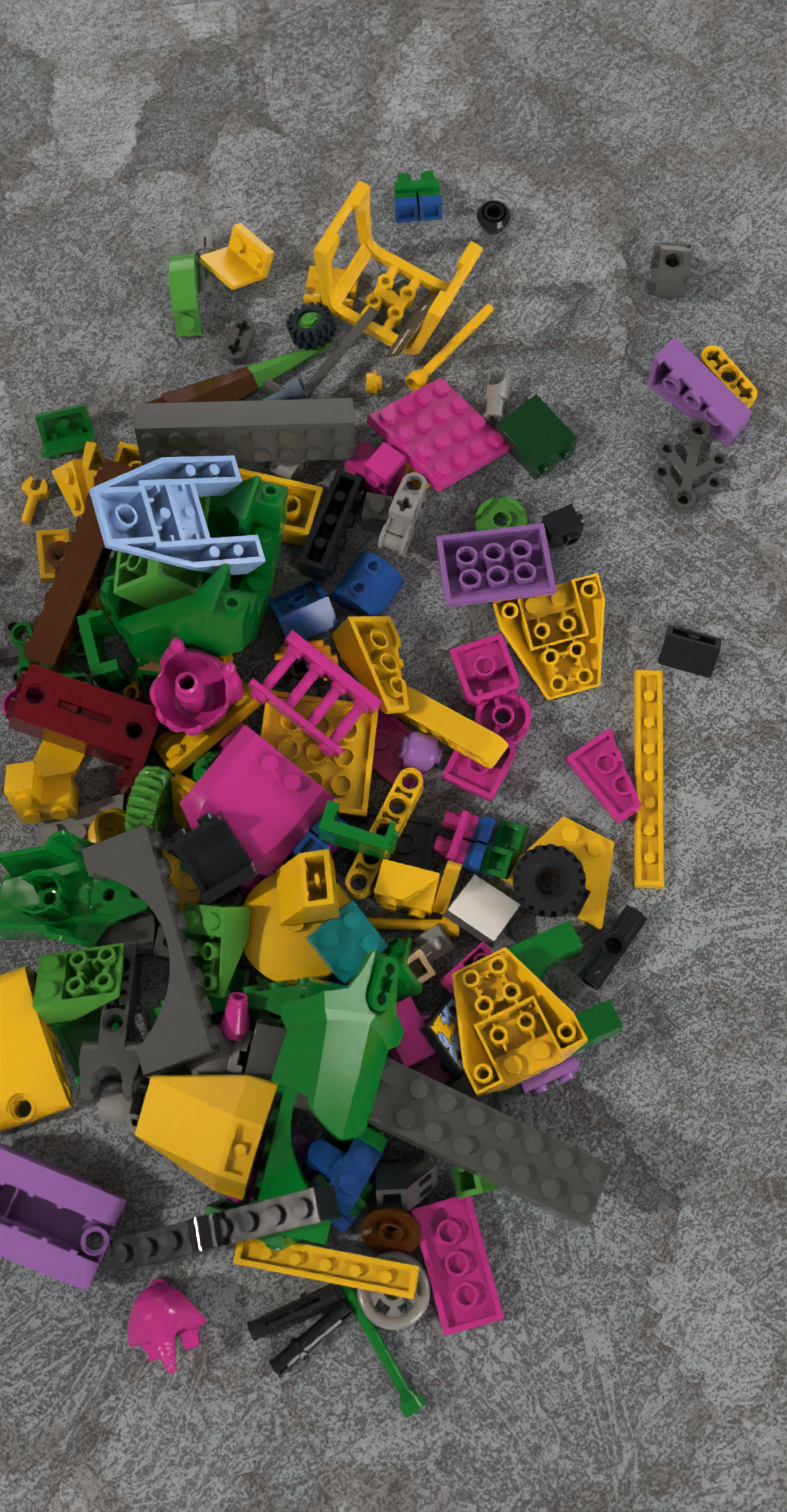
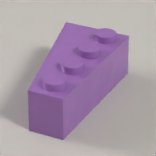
(697, 391)

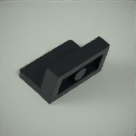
(689, 651)

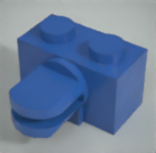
(344, 1170)

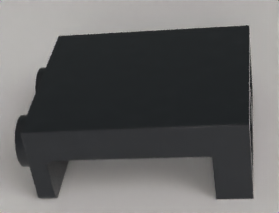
(213, 856)

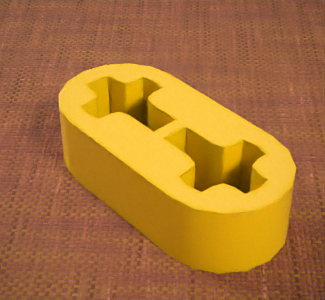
(447, 887)

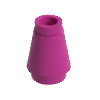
(236, 1017)

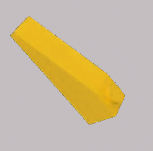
(372, 654)

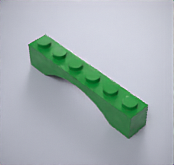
(267, 999)

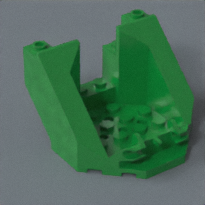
(227, 607)

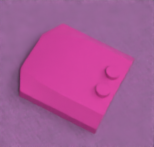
(261, 798)

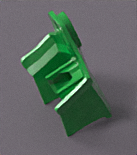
(56, 899)
(341, 1044)

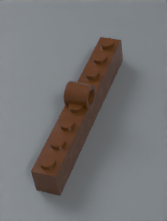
(74, 583)

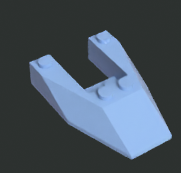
(160, 515)

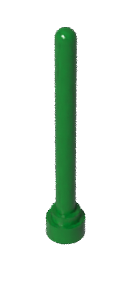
(409, 1398)

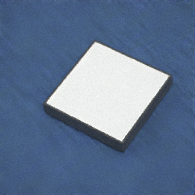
(482, 910)

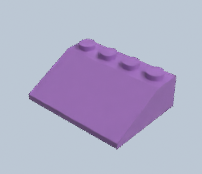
(495, 565)

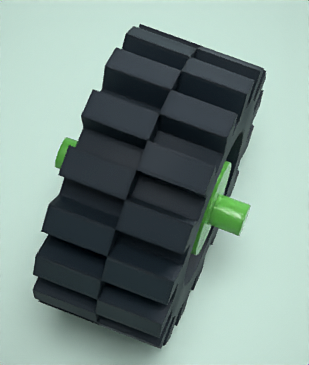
(311, 326)

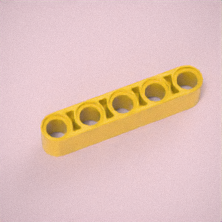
(453, 729)
(397, 794)

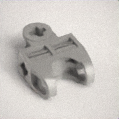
(404, 515)

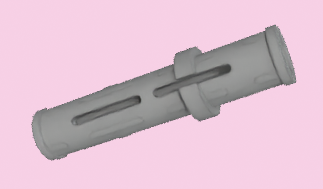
(205, 239)

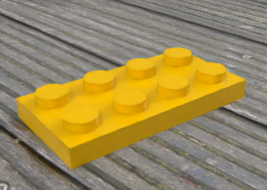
(181, 750)

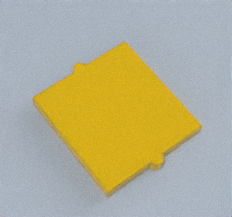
(57, 760)

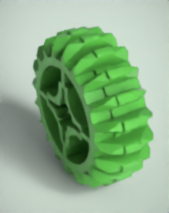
(150, 799)

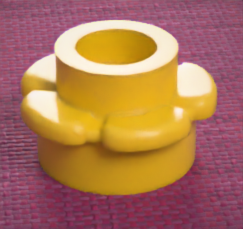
(373, 382)

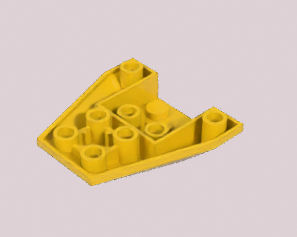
(558, 635)
(510, 1023)
(208, 1125)

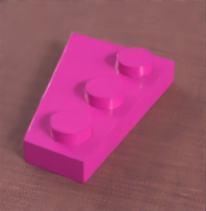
(605, 776)

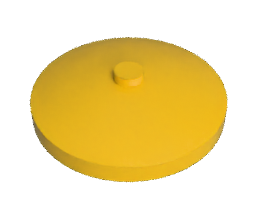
(282, 950)

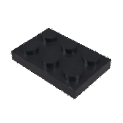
(413, 845)

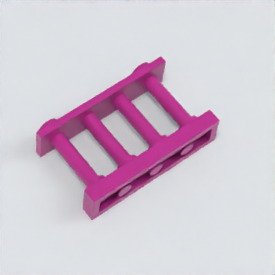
(318, 666)

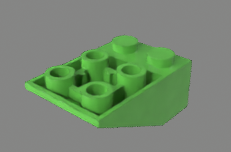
(219, 939)
(77, 982)

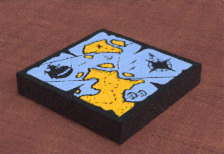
(443, 1035)

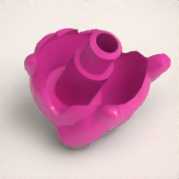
(193, 689)

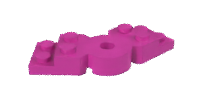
(490, 688)

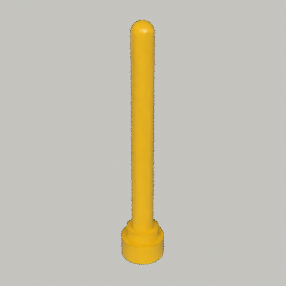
(419, 377)
(415, 924)

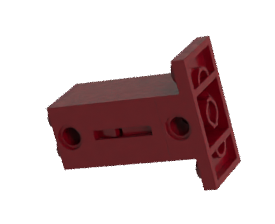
(85, 720)

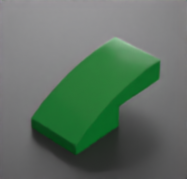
(506, 849)

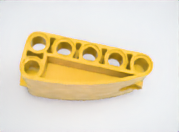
(28, 1055)

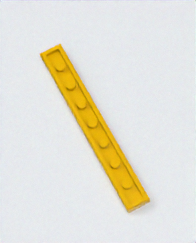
(648, 779)

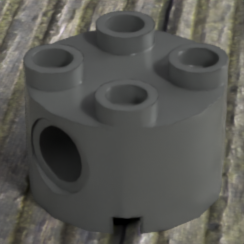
(670, 269)

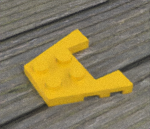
(596, 857)

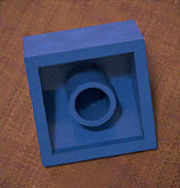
(304, 611)

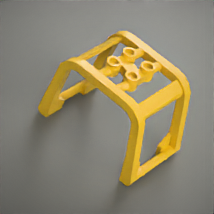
(334, 297)

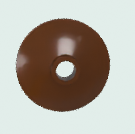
(390, 1230)

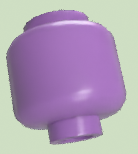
(420, 751)

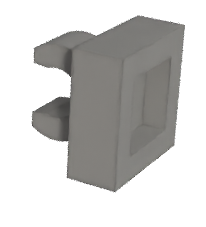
(434, 943)

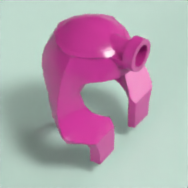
(157, 1318)

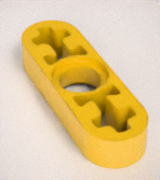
(726, 365)

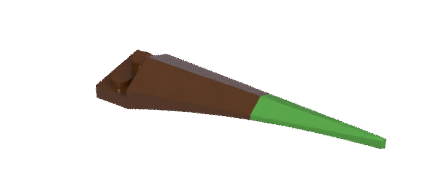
(241, 382)

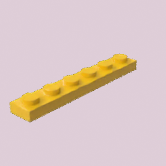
(331, 1267)

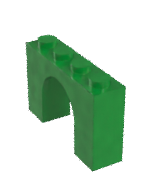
(552, 948)

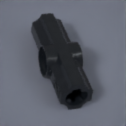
(623, 933)

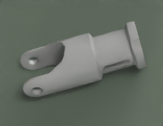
(497, 397)

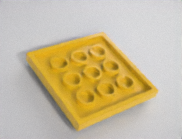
(344, 777)

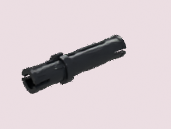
(260, 1328)
(311, 1338)

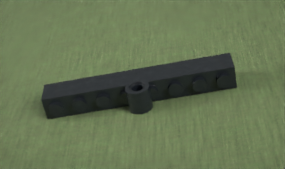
(226, 1228)

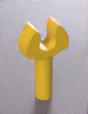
(33, 498)

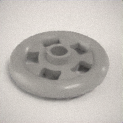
(394, 1318)

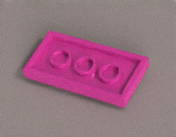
(457, 1265)

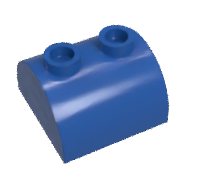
(368, 586)

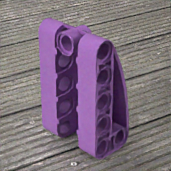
(50, 1216)

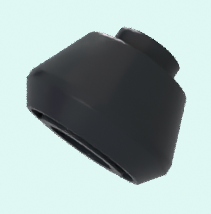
(493, 216)

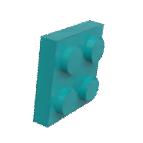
(346, 941)

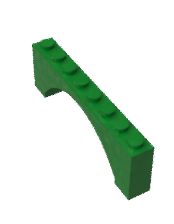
(282, 1171)

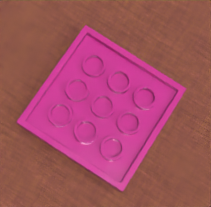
(438, 434)

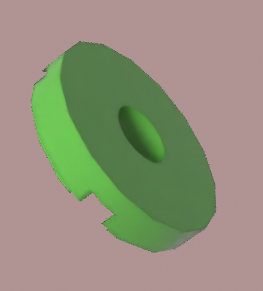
(500, 507)

